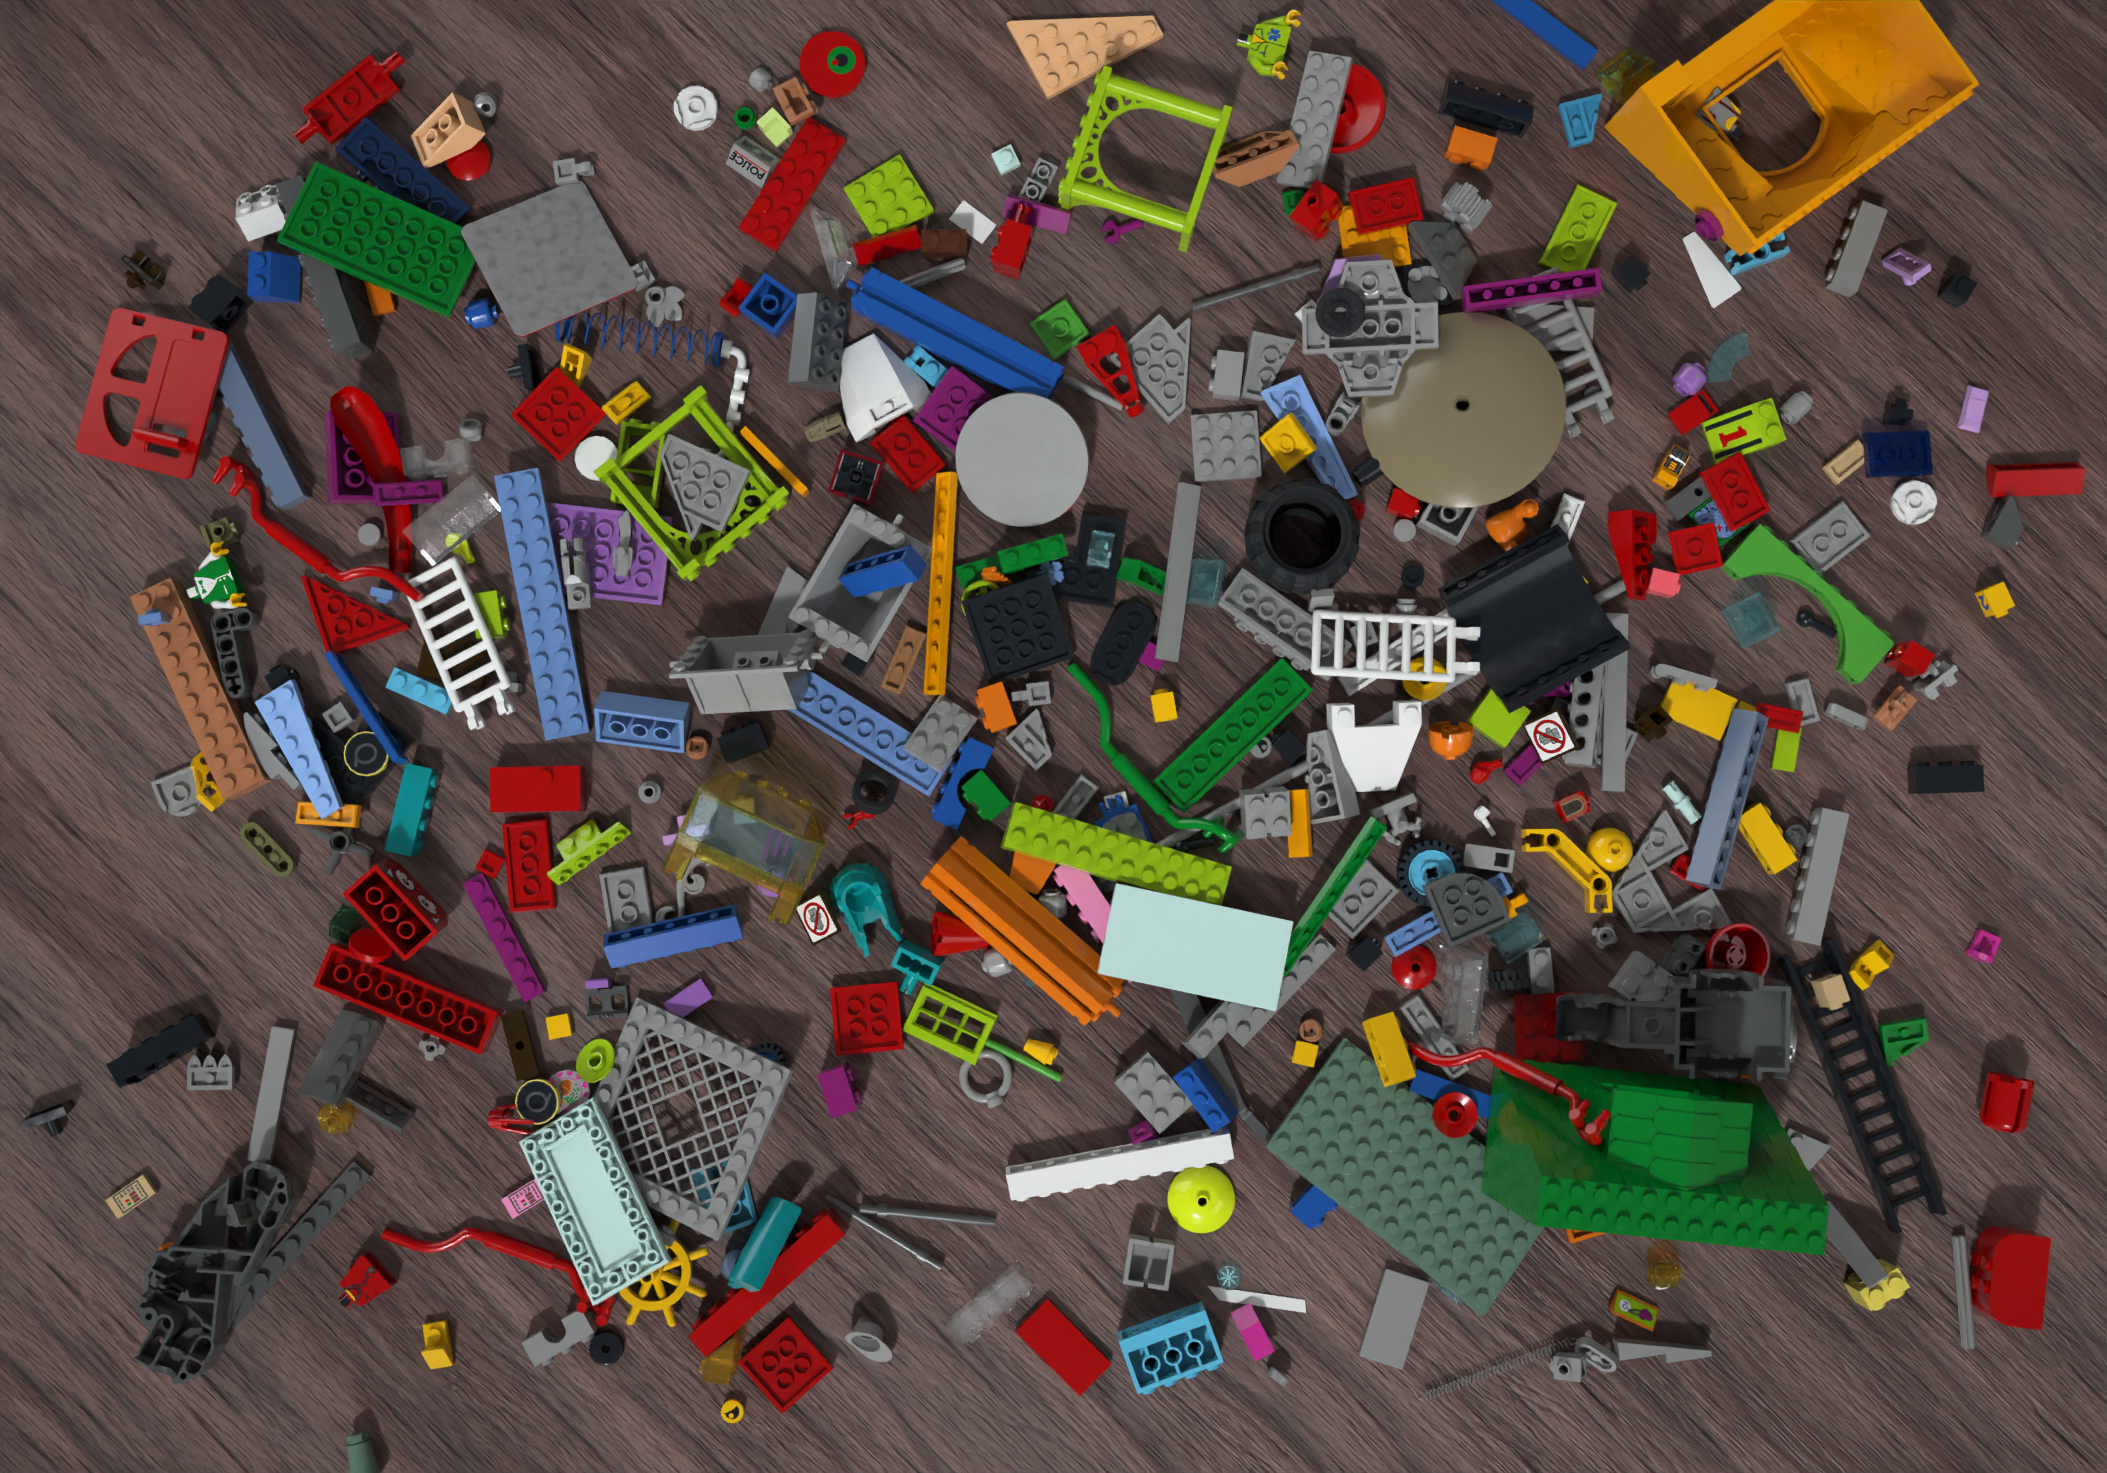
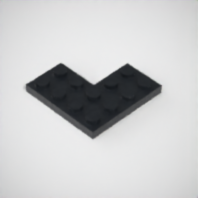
(1086, 582)
(352, 787)

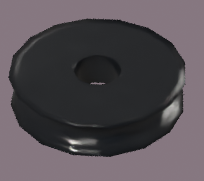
(616, 1347)

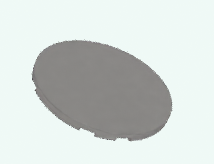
(1022, 459)

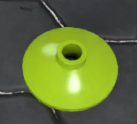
(595, 1060)

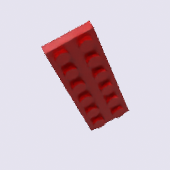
(792, 184)

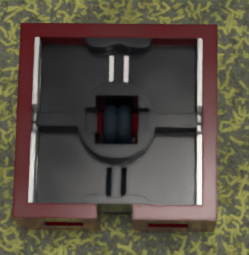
(856, 477)

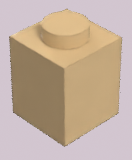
(1830, 991)

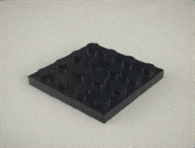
(1017, 628)

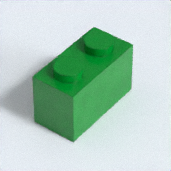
(985, 796)

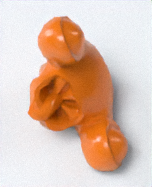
(1508, 525)

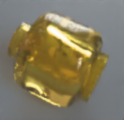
(1663, 1274)

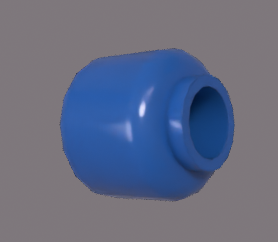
(481, 313)

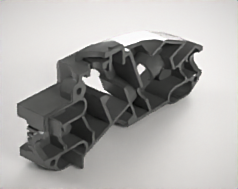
(176, 1302)

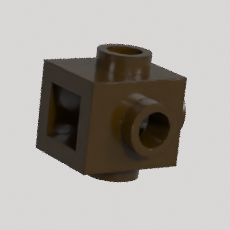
(1653, 723)

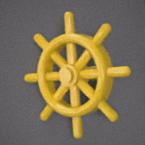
(683, 1284)

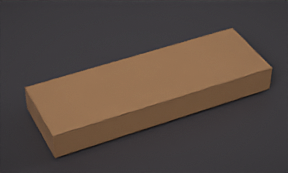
(903, 660)

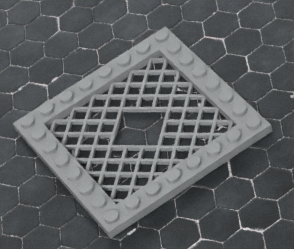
(774, 1079)

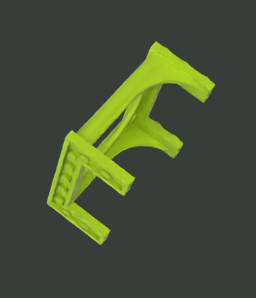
(1077, 190)
(687, 563)

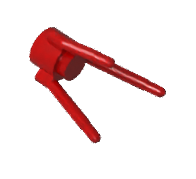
(501, 1120)

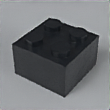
(220, 303)

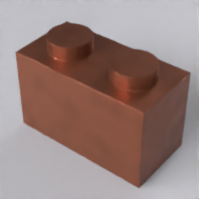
(944, 243)

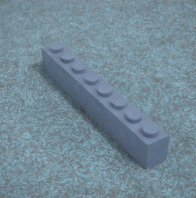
(260, 433)
(1727, 799)

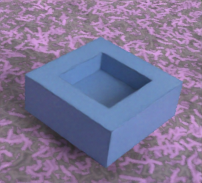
(383, 595)
(153, 618)

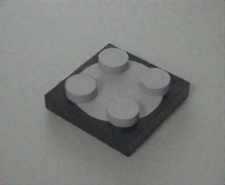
(1424, 285)

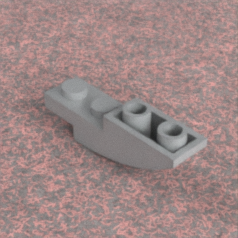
(266, 751)

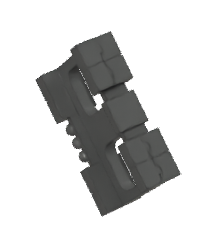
(607, 1010)

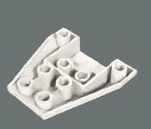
(876, 386)

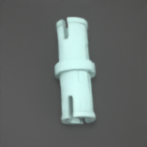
(1682, 802)

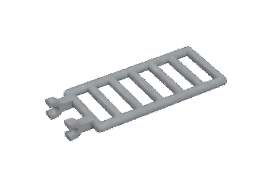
(1589, 353)

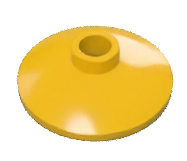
(1424, 691)

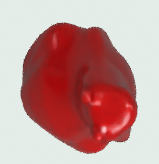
(1482, 770)

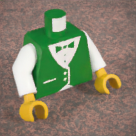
(218, 581)

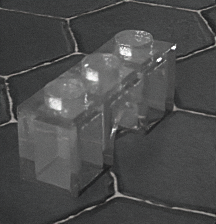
(457, 457)

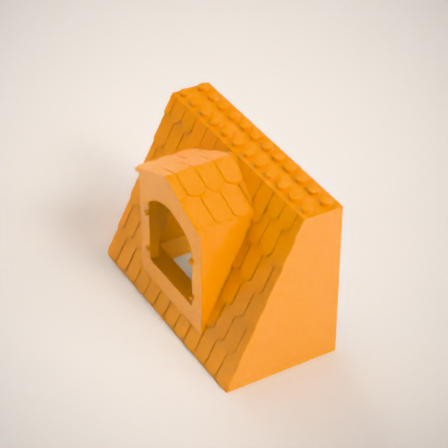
(1863, 66)

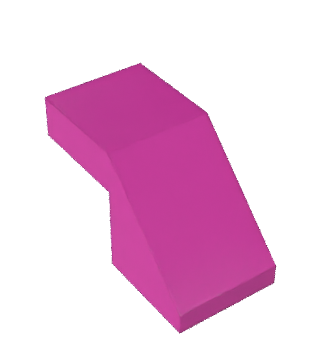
(1252, 1332)

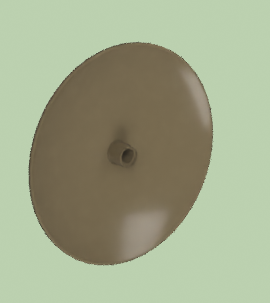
(1477, 452)

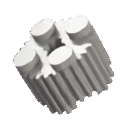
(1465, 206)

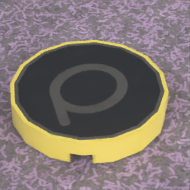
(365, 754)
(538, 1101)

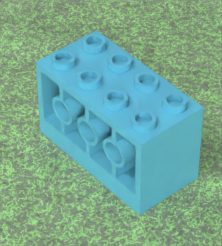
(1165, 1333)

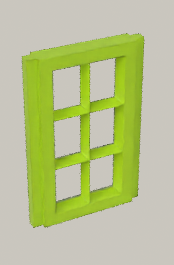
(940, 1041)

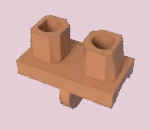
(1894, 708)

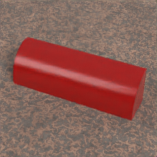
(2035, 479)

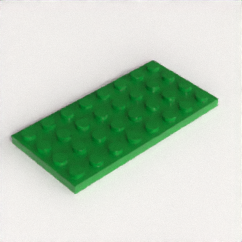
(379, 239)

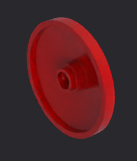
(1360, 113)

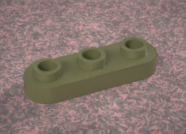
(259, 847)

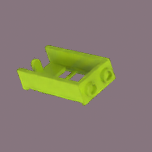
(635, 427)

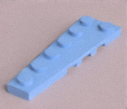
(1325, 461)
(292, 729)

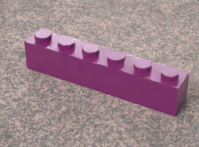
(1531, 290)

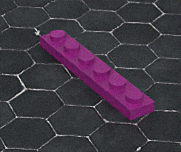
(504, 937)

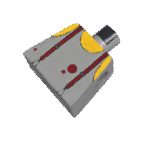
(1725, 115)

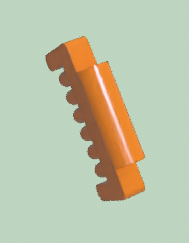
(996, 577)

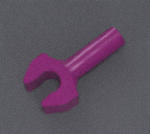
(1119, 229)

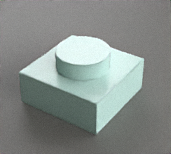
(1005, 160)

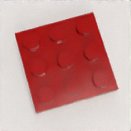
(558, 414)
(866, 1018)
(1537, 1030)
(785, 1364)

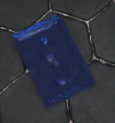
(1897, 454)

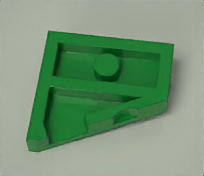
(1901, 1038)

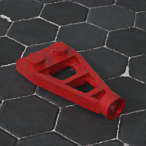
(1103, 345)

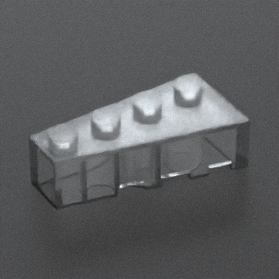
(1462, 993)

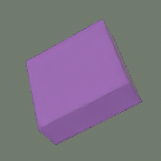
(599, 983)

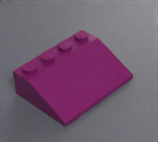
(346, 472)

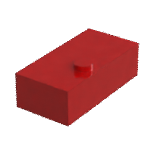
(537, 789)

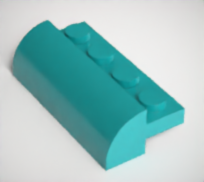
(764, 1245)

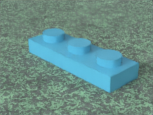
(419, 690)

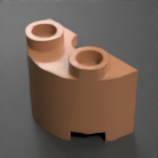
(794, 101)

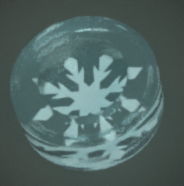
(1228, 1278)

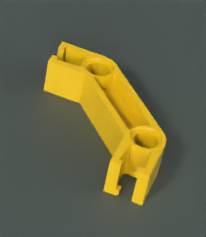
(1576, 864)

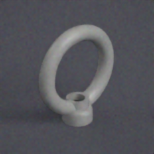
(996, 1097)

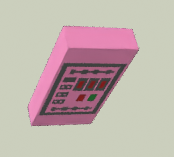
(523, 1198)

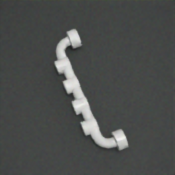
(737, 395)

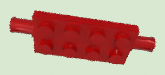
(350, 99)

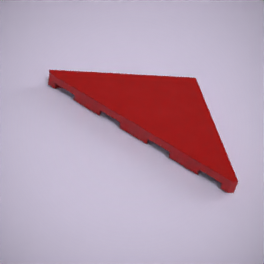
(346, 621)

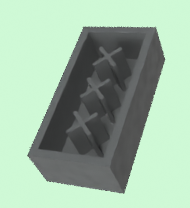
(817, 342)

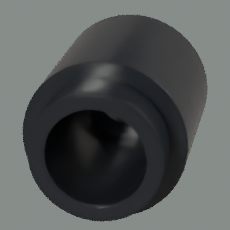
(1367, 471)

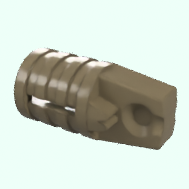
(825, 427)

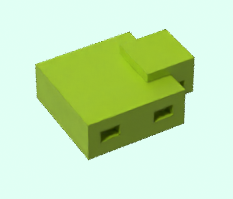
(1494, 721)

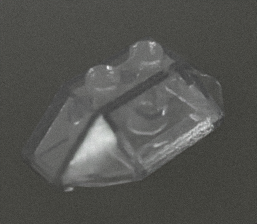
(834, 247)

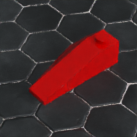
(1631, 537)

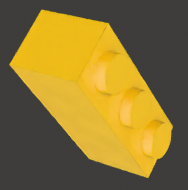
(1766, 838)
(1389, 1049)

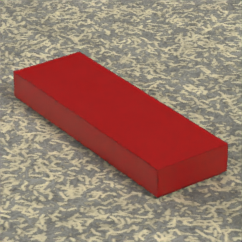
(887, 245)

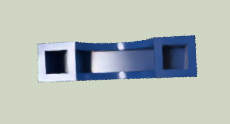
(973, 757)

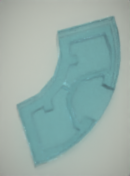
(1725, 357)

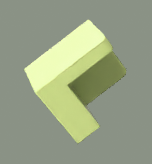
(774, 127)

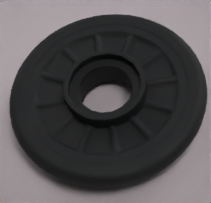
(1340, 298)

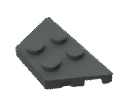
(1446, 252)

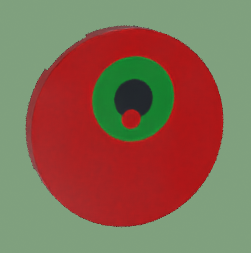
(832, 64)

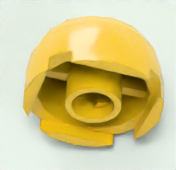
(1609, 849)

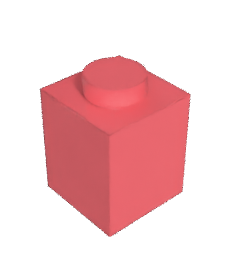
(1663, 583)

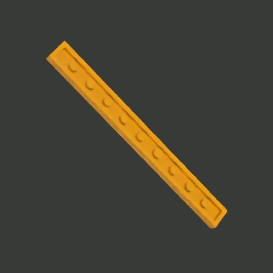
(940, 583)

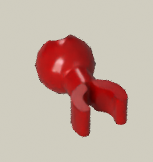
(858, 816)

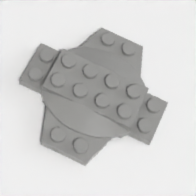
(1389, 334)

